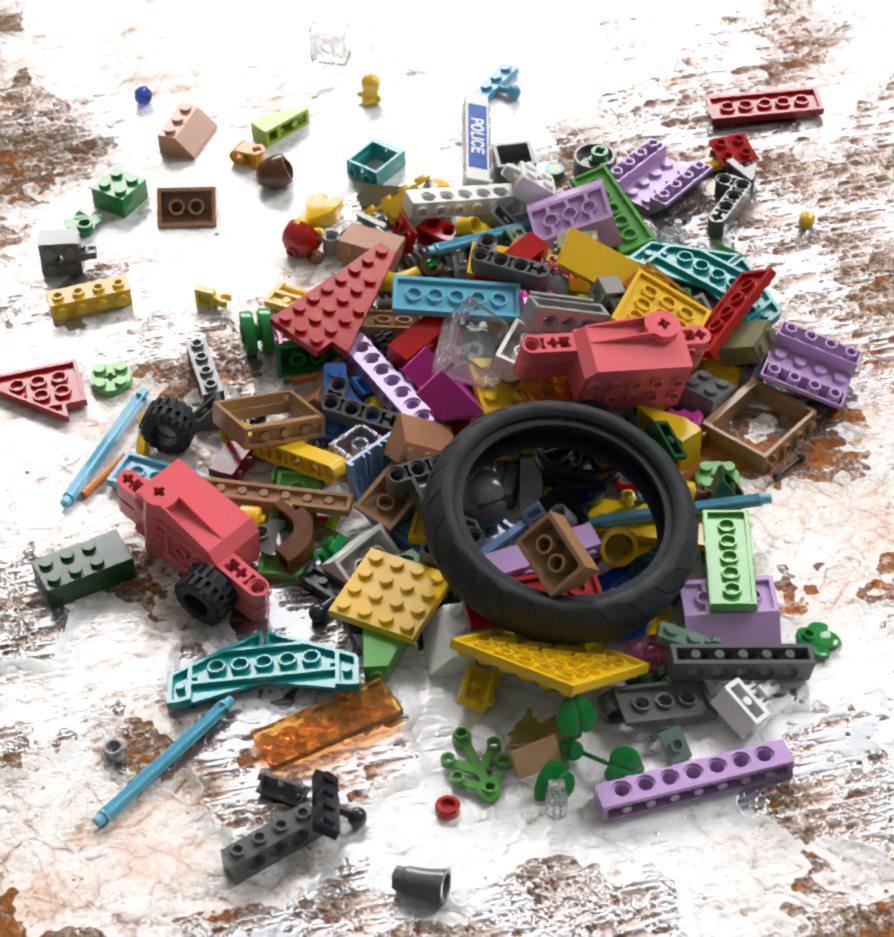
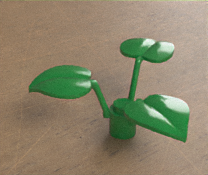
(572, 719)

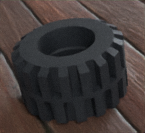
(169, 425)
(205, 594)

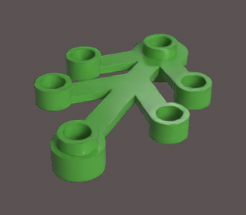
(462, 740)

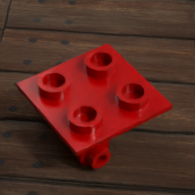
(734, 147)
(404, 228)

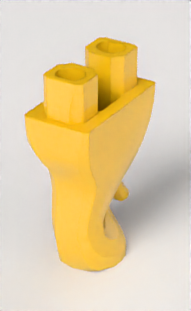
(321, 211)

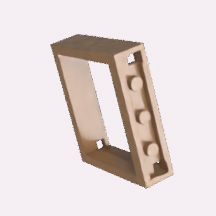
(772, 398)
(306, 424)

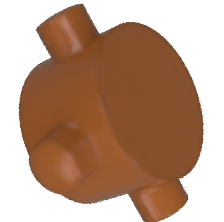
(316, 257)

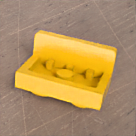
(478, 688)

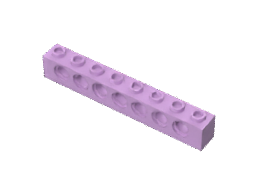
(384, 380)
(693, 780)

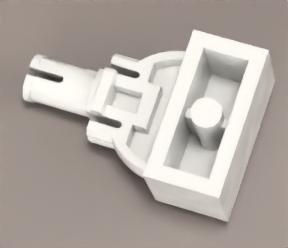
(743, 706)

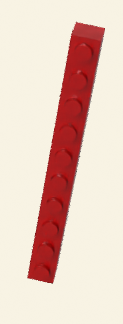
(427, 329)

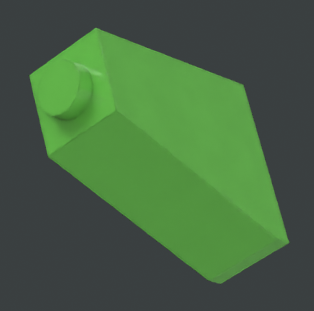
(381, 655)

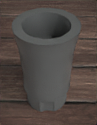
(423, 882)

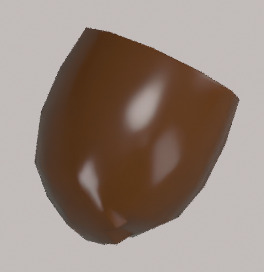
(275, 172)

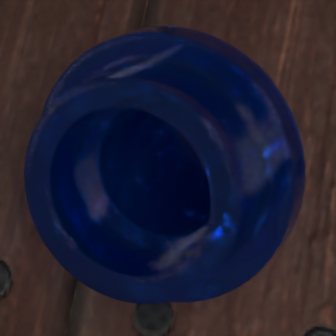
(143, 95)

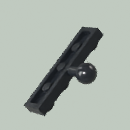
(324, 585)
(326, 806)

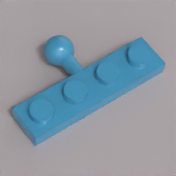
(497, 83)

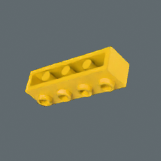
(89, 298)

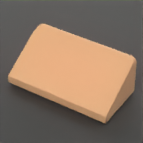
(533, 756)

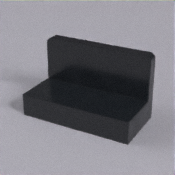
(564, 496)

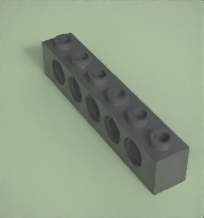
(740, 661)

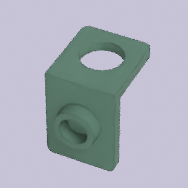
(512, 232)
(673, 743)

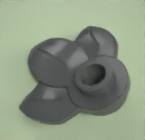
(271, 536)

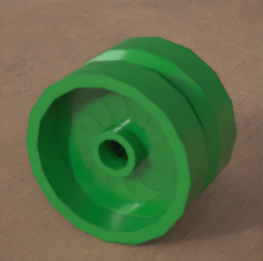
(252, 331)

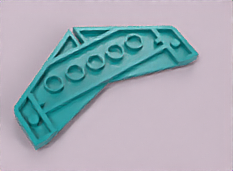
(707, 270)
(251, 664)

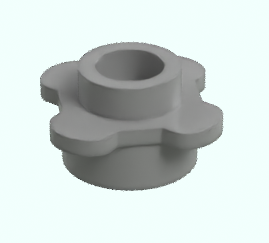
(114, 750)

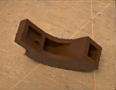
(300, 545)

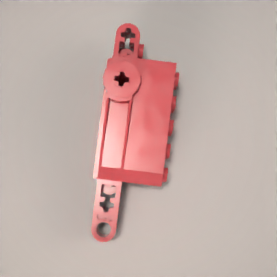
(618, 360)
(195, 523)

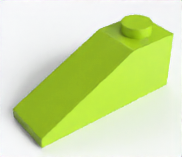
(278, 125)

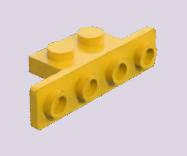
(393, 205)

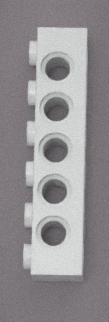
(458, 201)

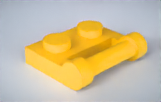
(282, 296)

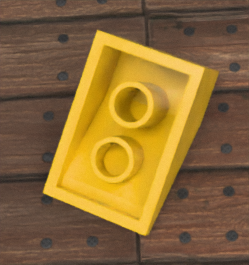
(685, 430)

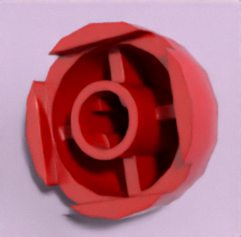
(300, 239)

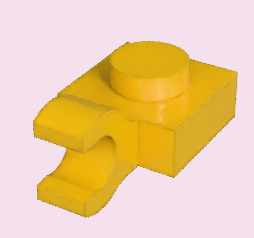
(208, 297)

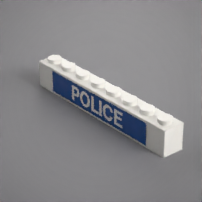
(476, 140)

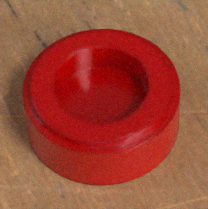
(447, 807)

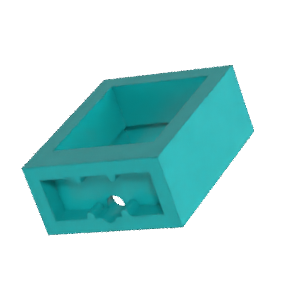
(376, 148)

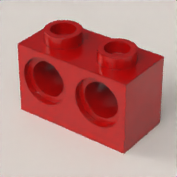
(435, 231)

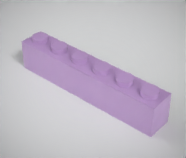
(514, 563)

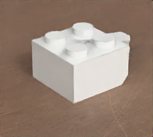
(528, 182)

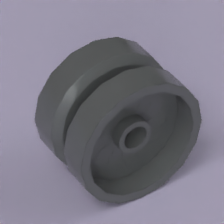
(583, 160)

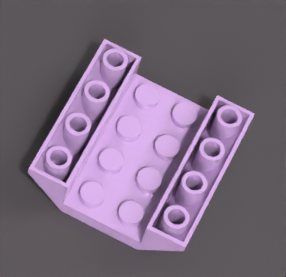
(653, 179)
(579, 208)
(811, 364)
(733, 626)

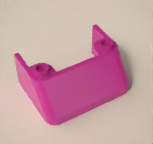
(439, 392)

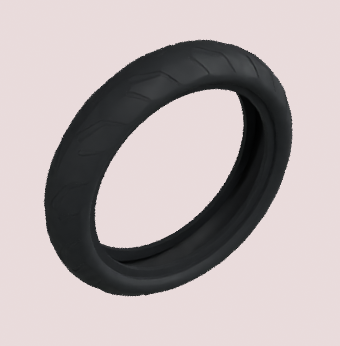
(530, 610)

